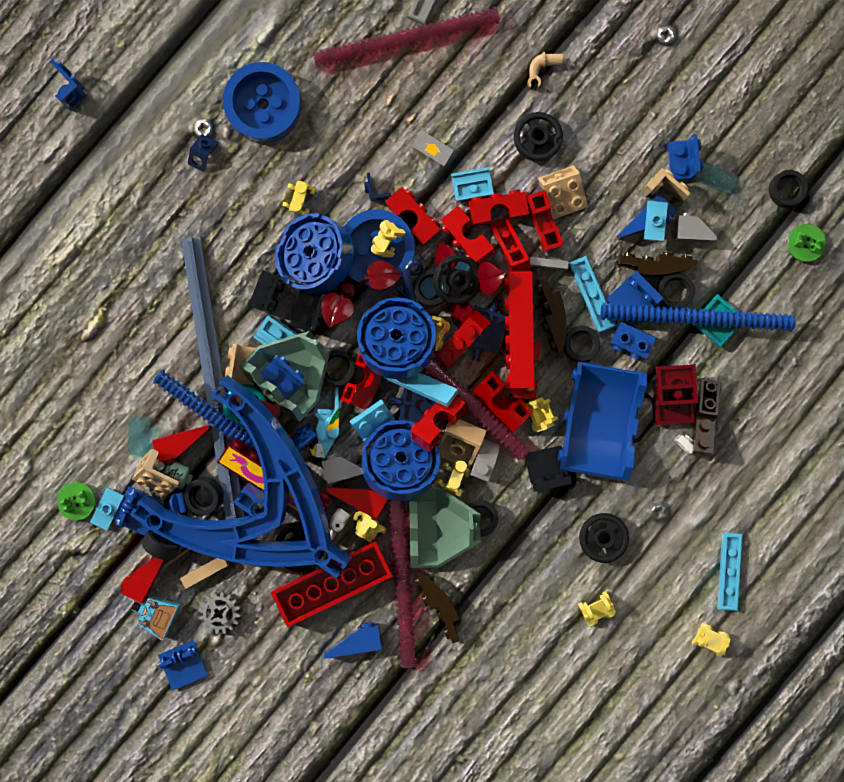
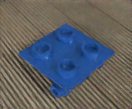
(304, 436)
(128, 503)
(182, 665)

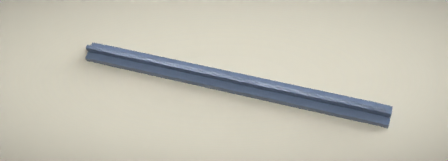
(210, 362)

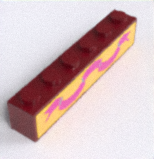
(246, 464)

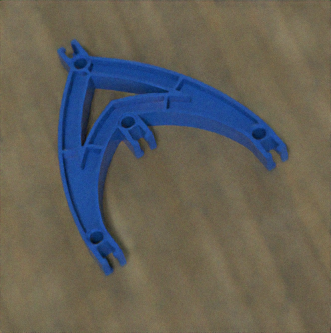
(282, 470)

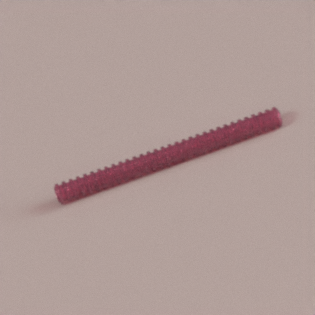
(406, 37)
(476, 409)
(402, 584)

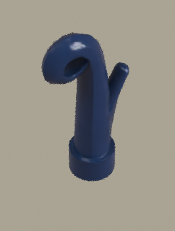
(408, 291)

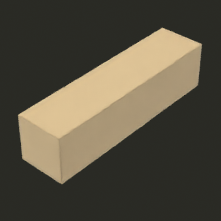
(203, 572)

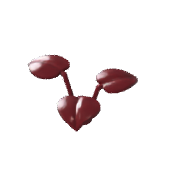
(489, 278)
(340, 307)

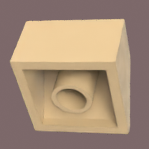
(461, 442)

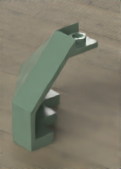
(303, 354)
(441, 528)

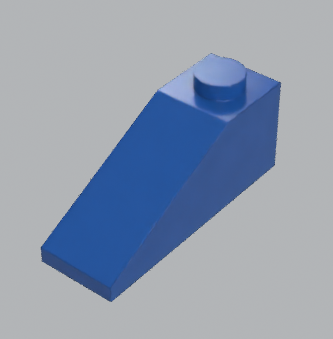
(638, 223)
(359, 641)

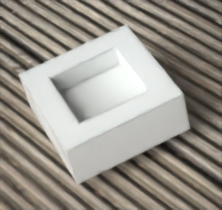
(685, 443)

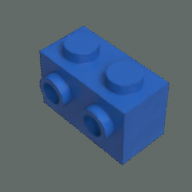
(632, 341)

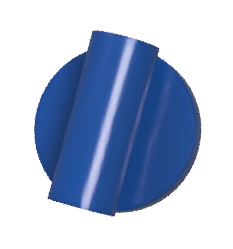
(178, 502)

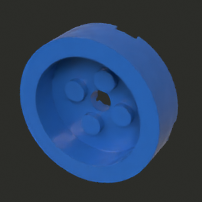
(257, 83)
(363, 229)
(329, 260)
(400, 357)
(390, 477)

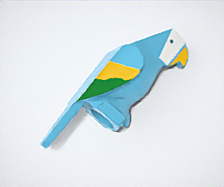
(327, 429)

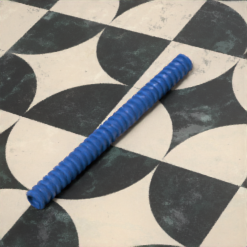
(698, 317)
(203, 408)

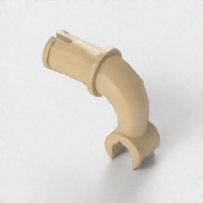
(541, 61)

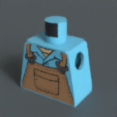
(156, 615)

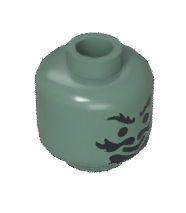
(180, 473)

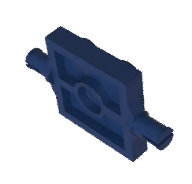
(493, 335)
(412, 405)

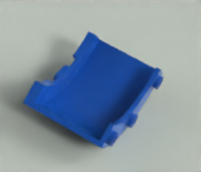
(602, 421)

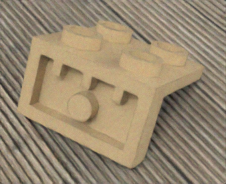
(666, 179)
(564, 191)
(238, 355)
(148, 477)

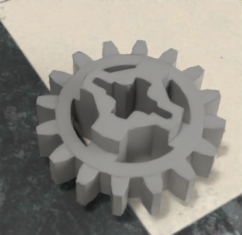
(224, 618)

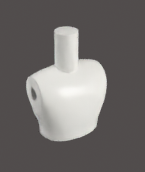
(339, 517)

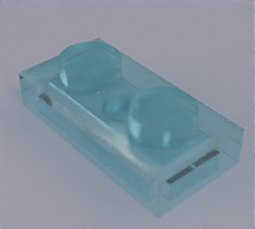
(716, 179)
(138, 436)

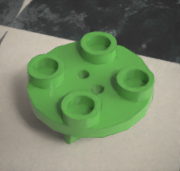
(798, 238)
(68, 505)

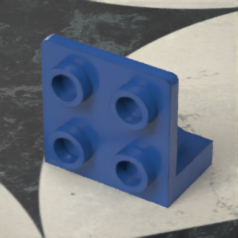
(71, 93)
(684, 158)
(635, 291)
(283, 376)

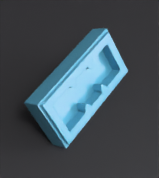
(655, 221)
(107, 509)

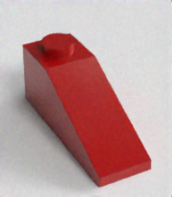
(510, 246)
(177, 444)
(362, 499)
(140, 583)

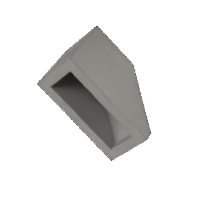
(692, 229)
(485, 460)
(339, 468)

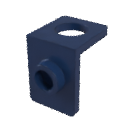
(201, 148)
(368, 189)

